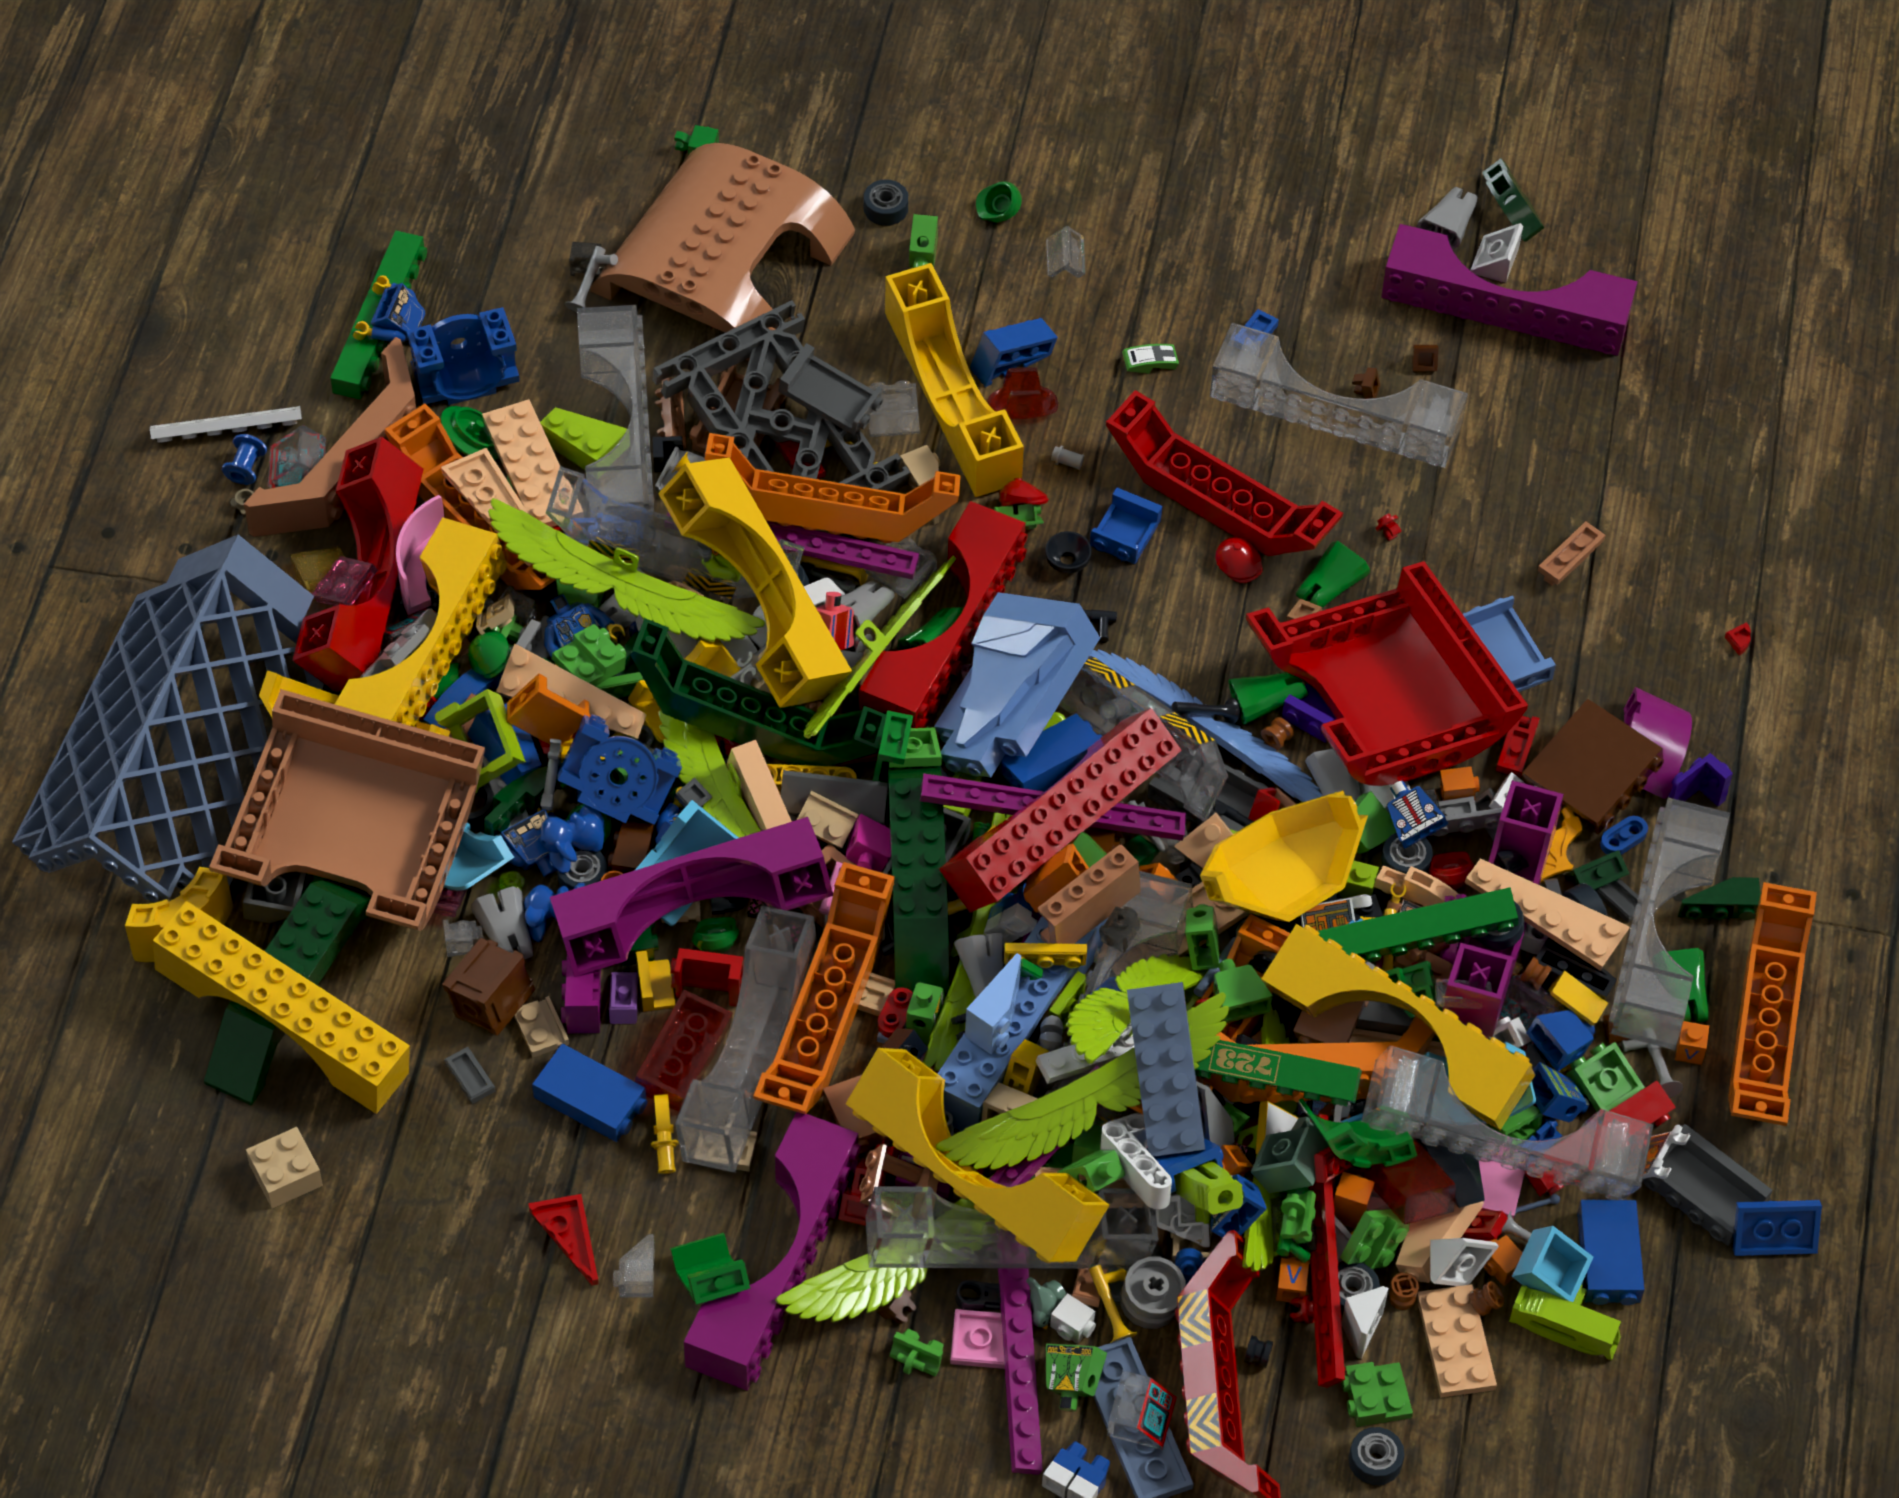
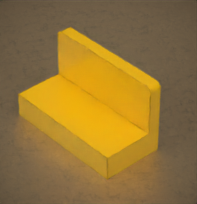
(654, 983)
(1578, 998)

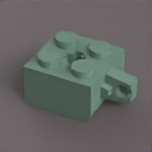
(1288, 1158)

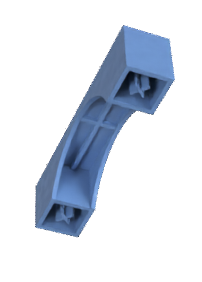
(972, 1071)

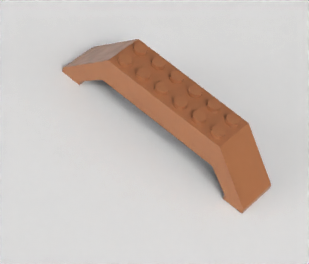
(314, 500)

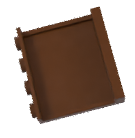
(1595, 764)

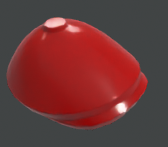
(1021, 492)
(1239, 560)
(1451, 868)

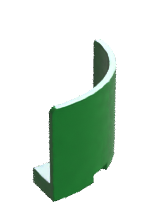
(1362, 1144)

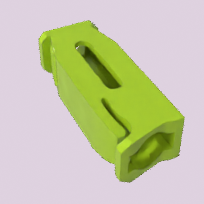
(1209, 1190)
(1566, 1321)

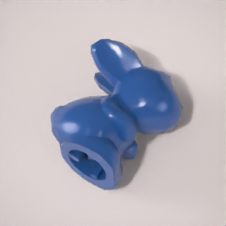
(581, 831)
(539, 909)

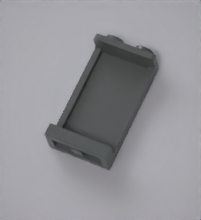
(829, 392)

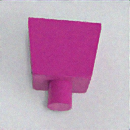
(869, 844)

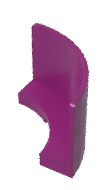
(1666, 727)

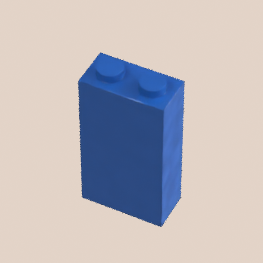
(1052, 755)
(590, 1093)
(1612, 1237)

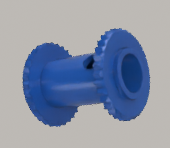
(247, 450)

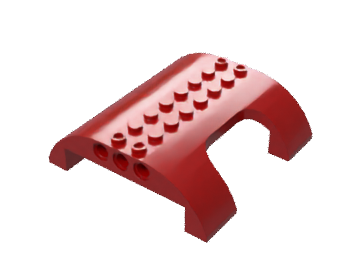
(1400, 678)

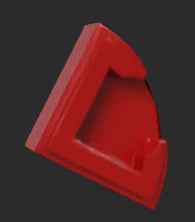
(1739, 638)

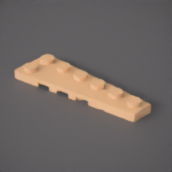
(1561, 919)

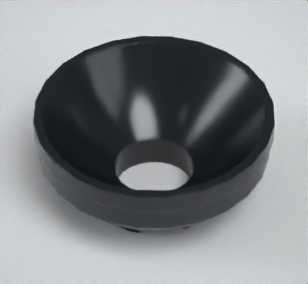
(1068, 544)

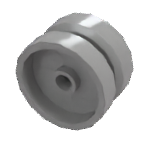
(1151, 1292)

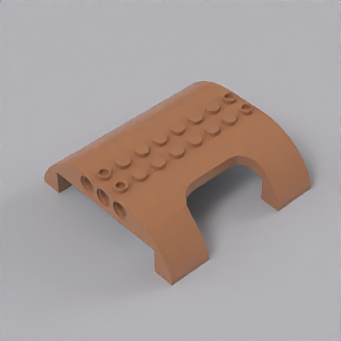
(713, 230)
(355, 806)

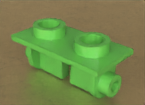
(1026, 513)

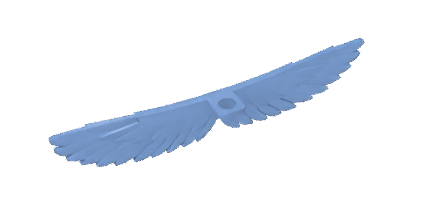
(1237, 741)

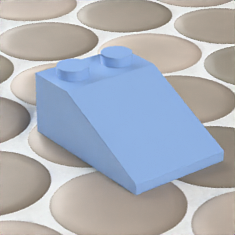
(992, 1011)

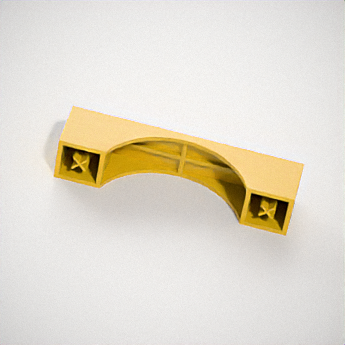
(925, 328)
(718, 510)
(463, 571)
(1322, 976)
(346, 1045)
(907, 1105)

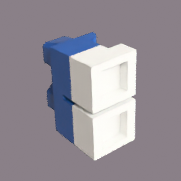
(1011, 917)
(1073, 1476)

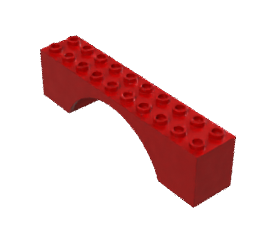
(379, 494)
(915, 678)
(1038, 831)

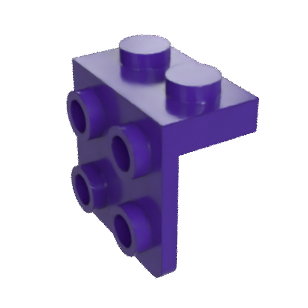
(1308, 713)
(1705, 775)

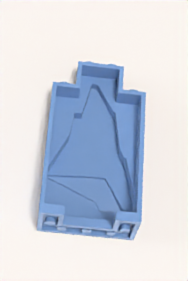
(1019, 674)

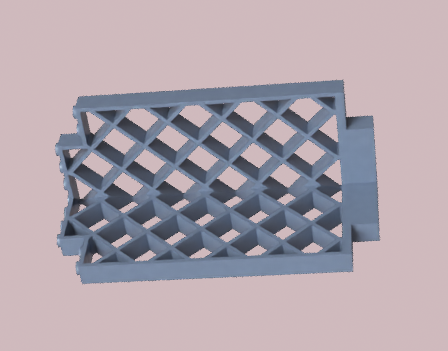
(138, 692)

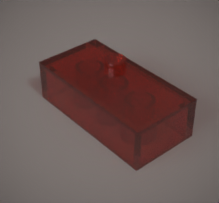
(683, 1048)
(1414, 1187)

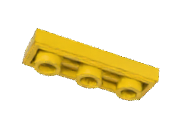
(1048, 954)

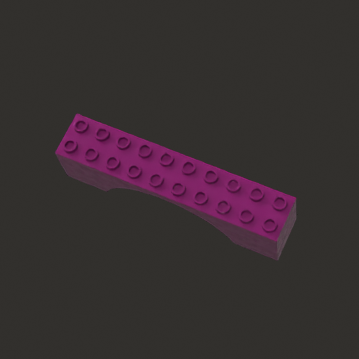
(1583, 313)
(1529, 828)
(771, 866)
(737, 1329)

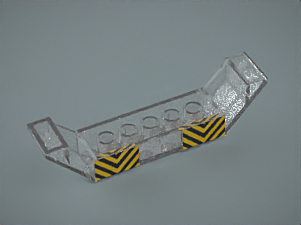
(654, 537)
(1109, 698)

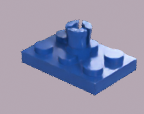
(1777, 1227)

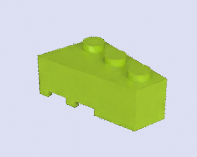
(580, 437)

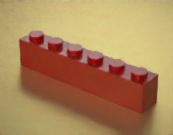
(1647, 1105)

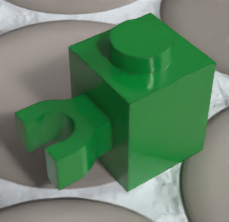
(700, 136)

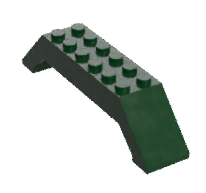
(745, 712)
(918, 886)
(307, 945)

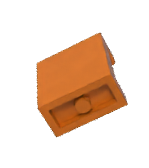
(545, 712)

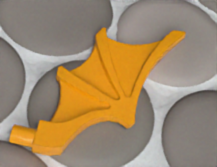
(1557, 860)

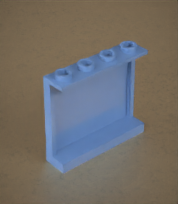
(1510, 643)

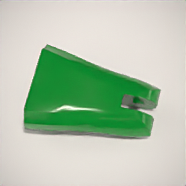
(1333, 574)
(935, 627)
(1264, 693)
(1693, 962)

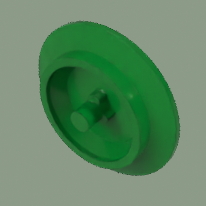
(467, 430)

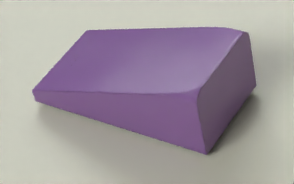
(623, 997)

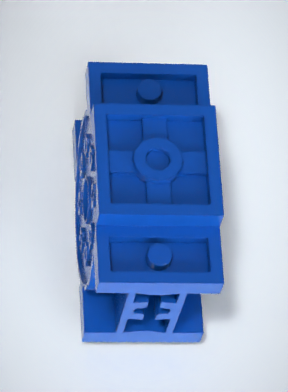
(467, 368)
(584, 759)

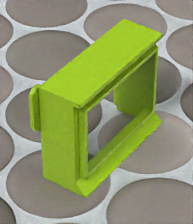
(456, 715)

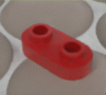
(894, 1010)

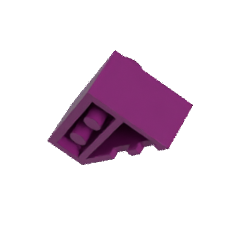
(581, 999)

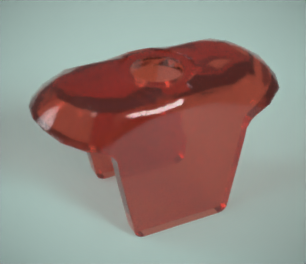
(1023, 395)

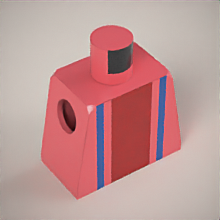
(838, 620)

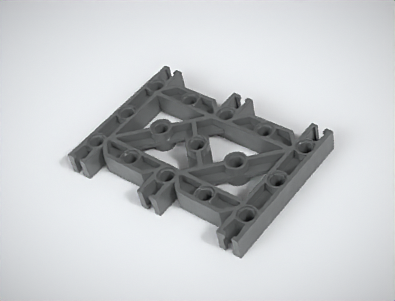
(765, 349)

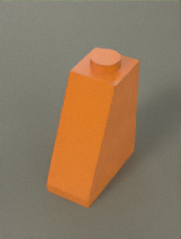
(1053, 876)

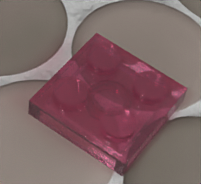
(344, 582)

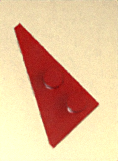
(567, 1225)

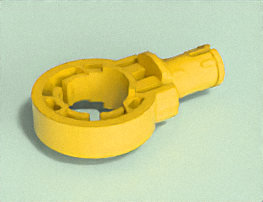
(663, 1129)

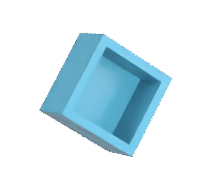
(1553, 1263)

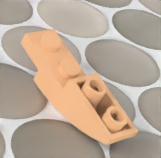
(1420, 886)

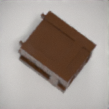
(489, 986)

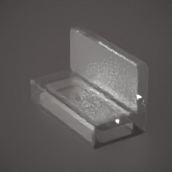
(1065, 252)

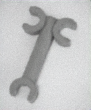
(748, 670)
(554, 757)

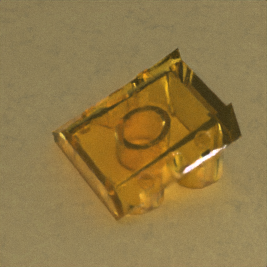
(313, 565)

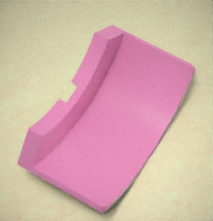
(410, 545)

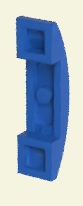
(460, 691)

